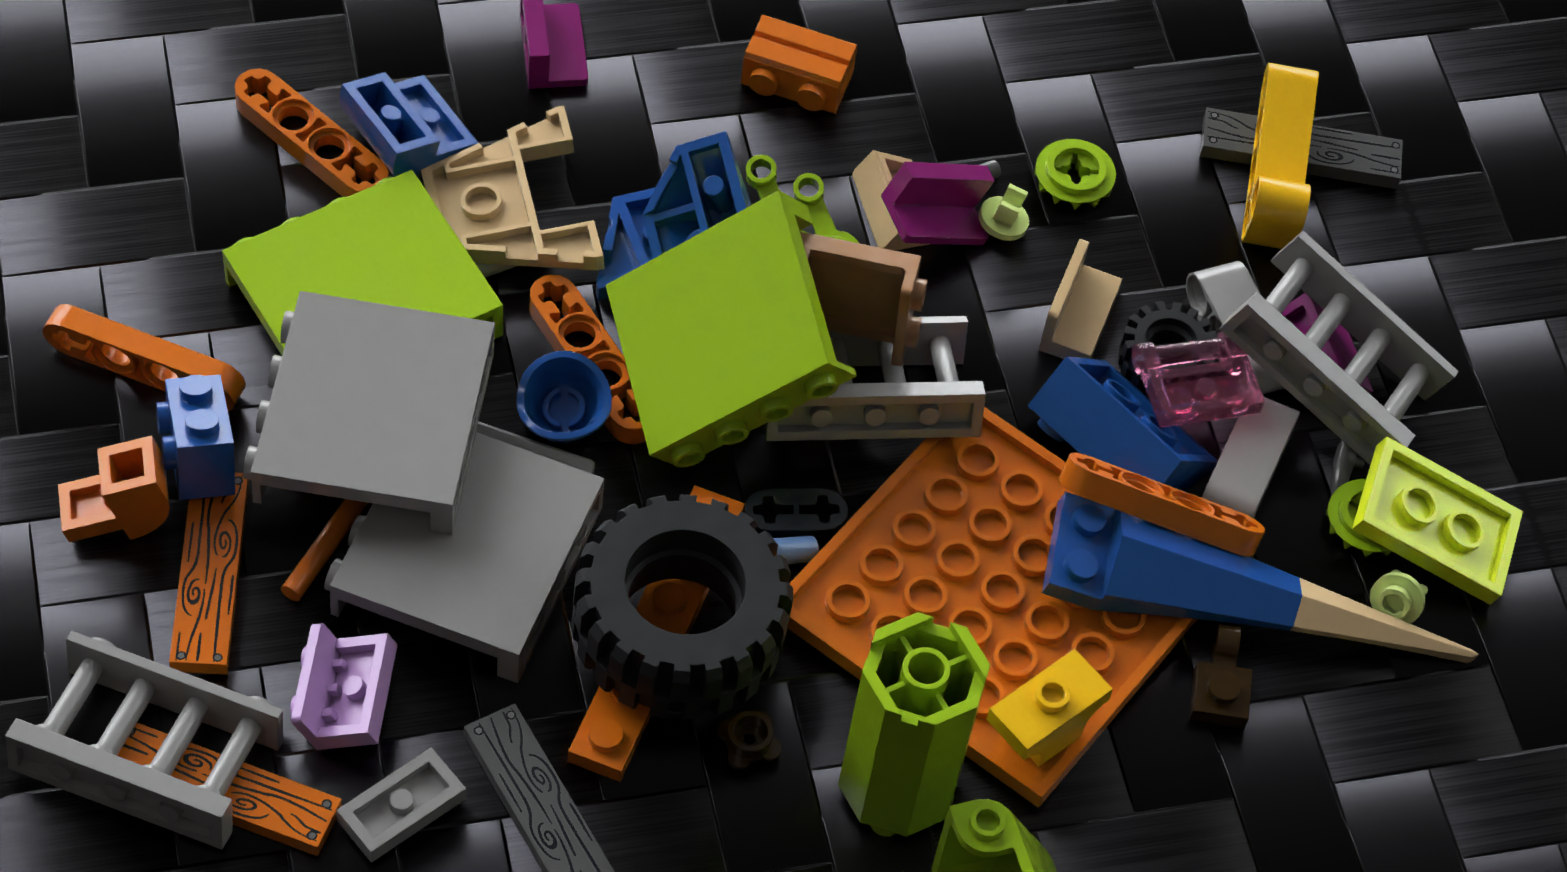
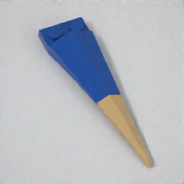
(1135, 566)

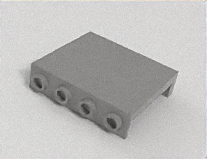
(373, 405)
(499, 570)

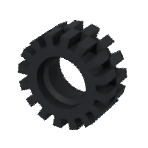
(1161, 326)

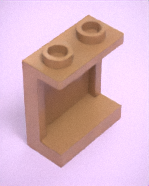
(868, 291)

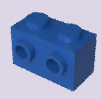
(198, 436)

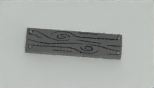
(1331, 152)
(534, 794)

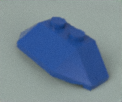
(694, 192)

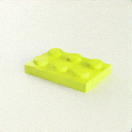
(1438, 520)

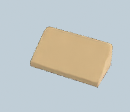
(871, 180)

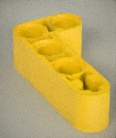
(1276, 185)

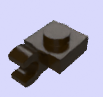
(1219, 687)

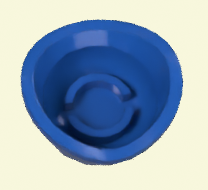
(563, 397)

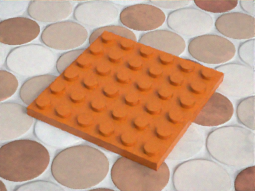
(969, 542)

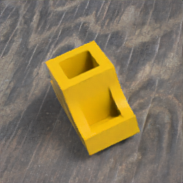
(1050, 708)

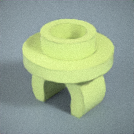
(1004, 215)
(1398, 596)

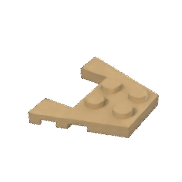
(491, 205)

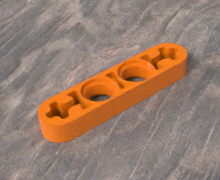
(307, 140)
(133, 351)
(602, 351)
(1161, 504)

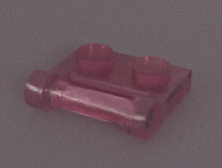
(1201, 390)

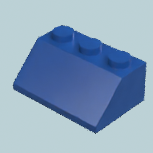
(1115, 422)

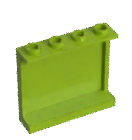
(365, 247)
(725, 332)

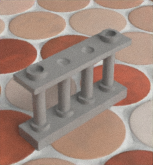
(1314, 377)
(895, 406)
(144, 789)

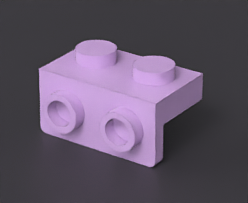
(342, 688)

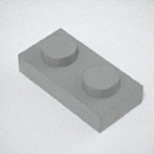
(401, 804)

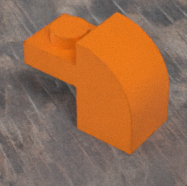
(124, 495)

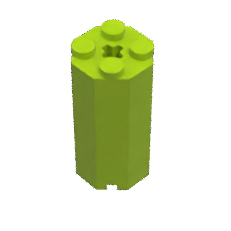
(912, 724)

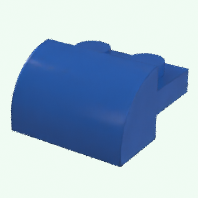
(404, 121)

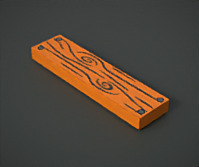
(209, 582)
(260, 799)

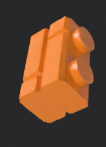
(798, 64)

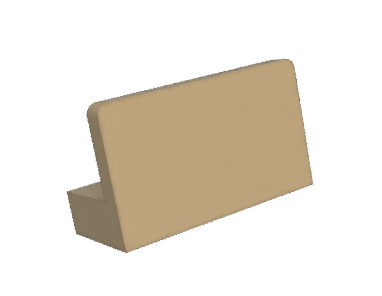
(1079, 308)

